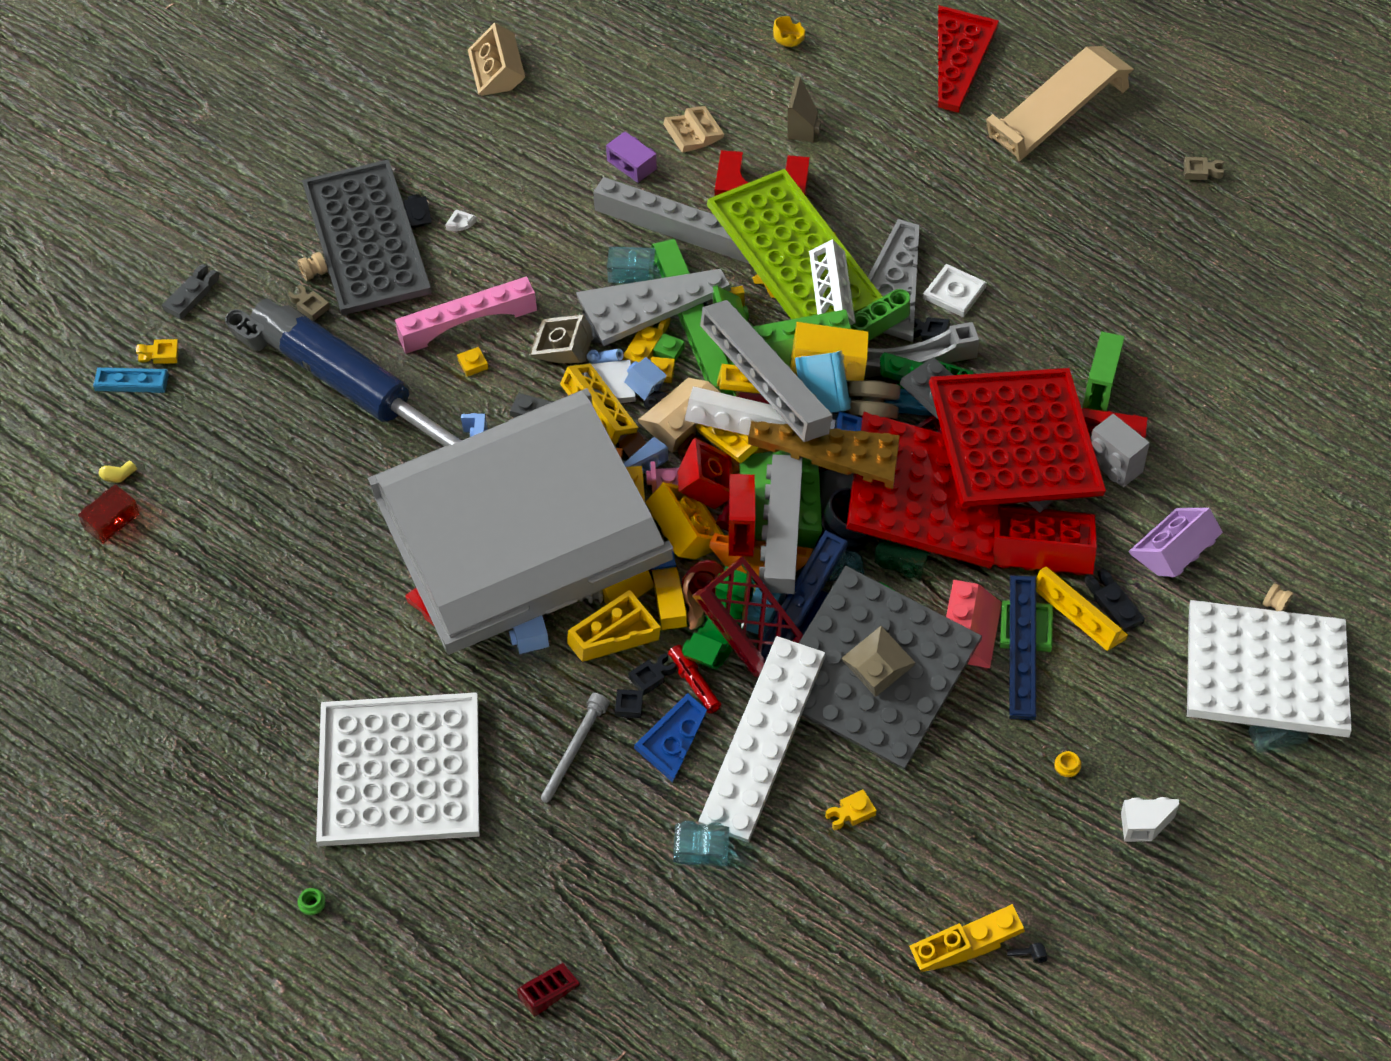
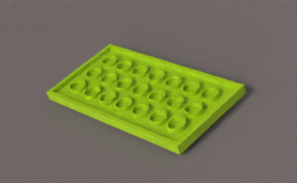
(775, 232)

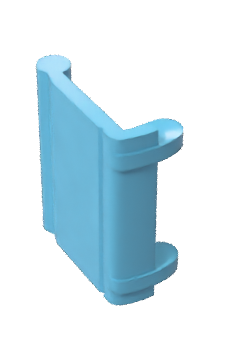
(826, 379)

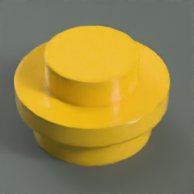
(1067, 764)

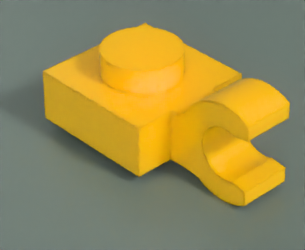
(161, 352)

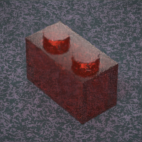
(108, 513)

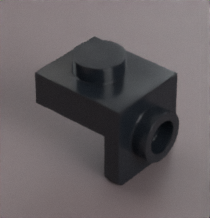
(417, 210)

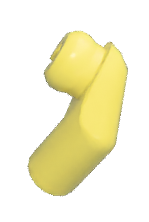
(117, 474)

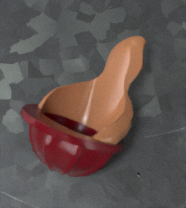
(697, 578)

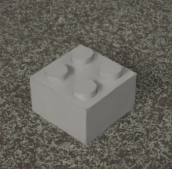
(1119, 450)

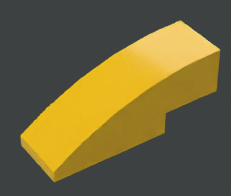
(669, 598)

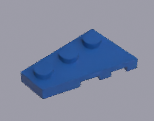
(672, 736)

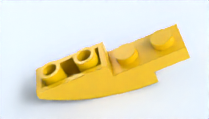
(967, 941)

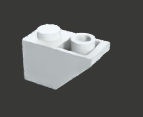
(1146, 818)

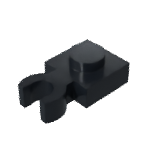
(930, 328)
(650, 675)

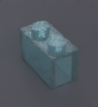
(630, 264)

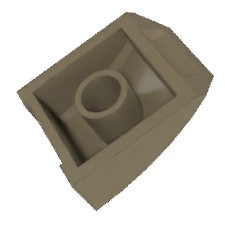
(562, 339)

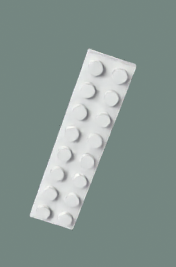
(762, 738)

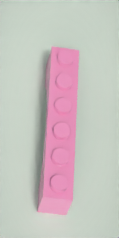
(421, 327)

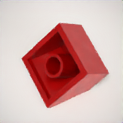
(705, 474)

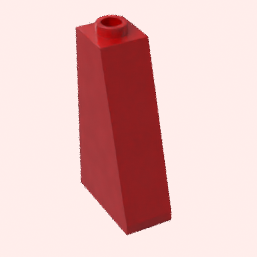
(741, 515)

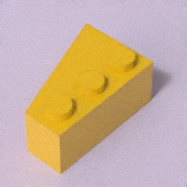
(613, 629)

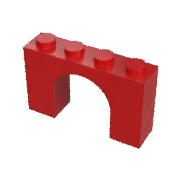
(731, 167)

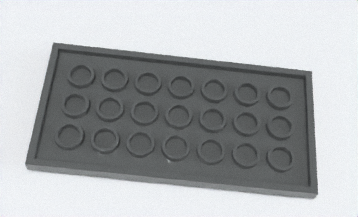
(366, 237)

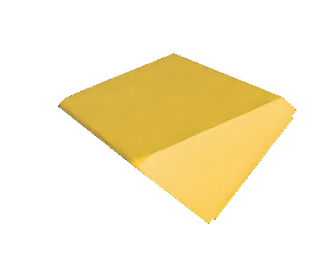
(637, 584)

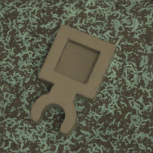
(1199, 168)
(309, 304)

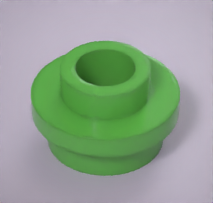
(309, 895)

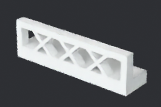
(836, 279)

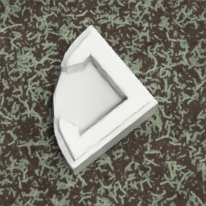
(460, 221)

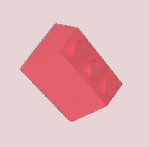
(978, 611)

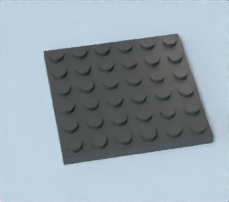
(903, 713)

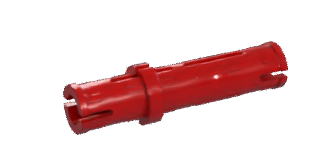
(694, 679)

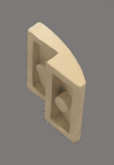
(693, 129)

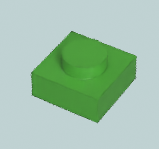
(668, 347)

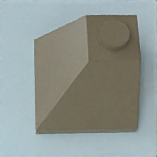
(802, 114)
(878, 661)

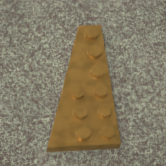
(840, 450)

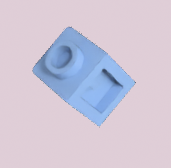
(474, 423)

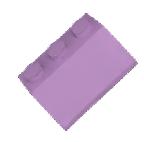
(1177, 541)

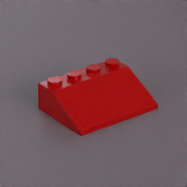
(1045, 539)

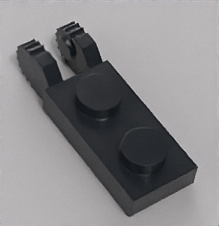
(1114, 601)

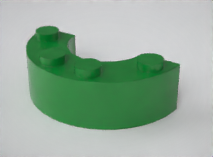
(708, 644)

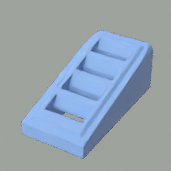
(652, 451)

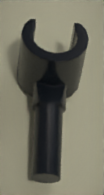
(1036, 950)

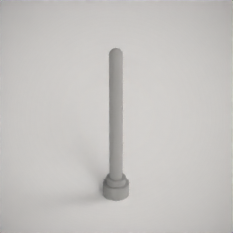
(597, 705)

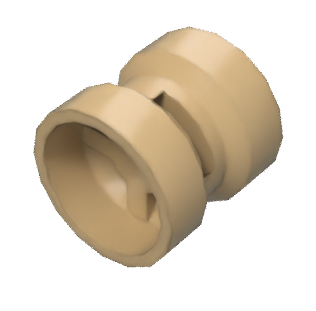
(312, 266)

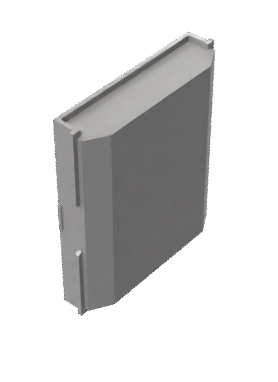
(518, 521)

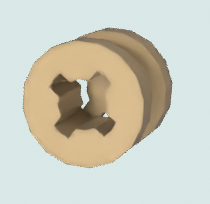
(1277, 598)

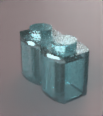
(701, 844)

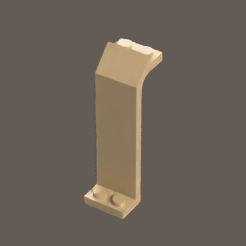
(1059, 99)

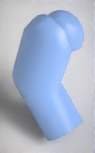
(604, 356)

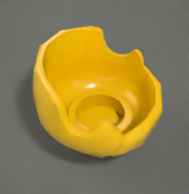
(788, 33)

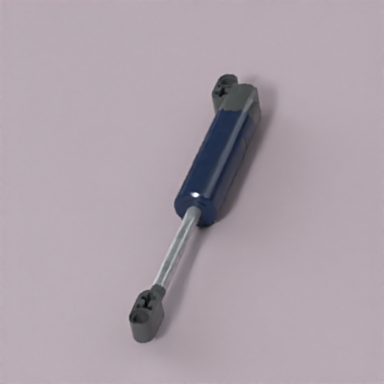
(331, 362)

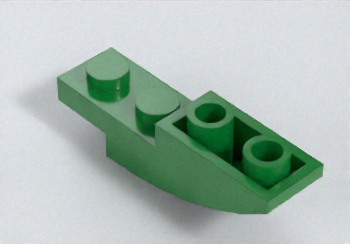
(897, 367)

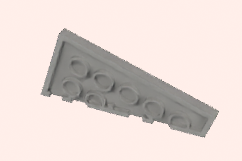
(898, 270)
(637, 305)

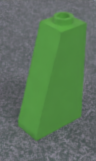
(1103, 371)

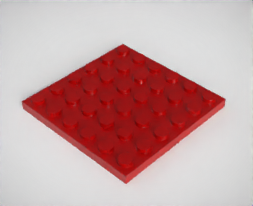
(1016, 437)
(924, 501)

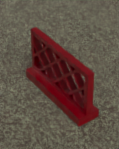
(728, 626)

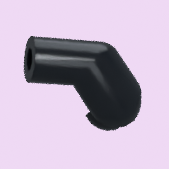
(654, 398)

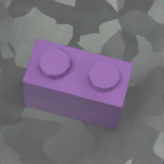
(631, 157)

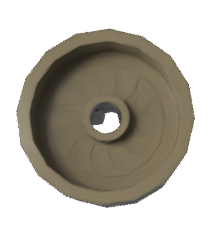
(873, 396)

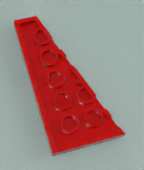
(961, 49)

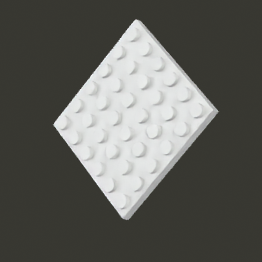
(1268, 668)
(398, 769)

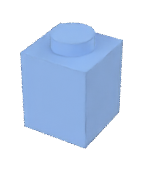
(644, 377)
(530, 635)

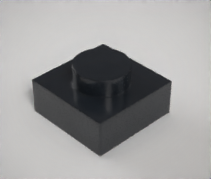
(629, 703)

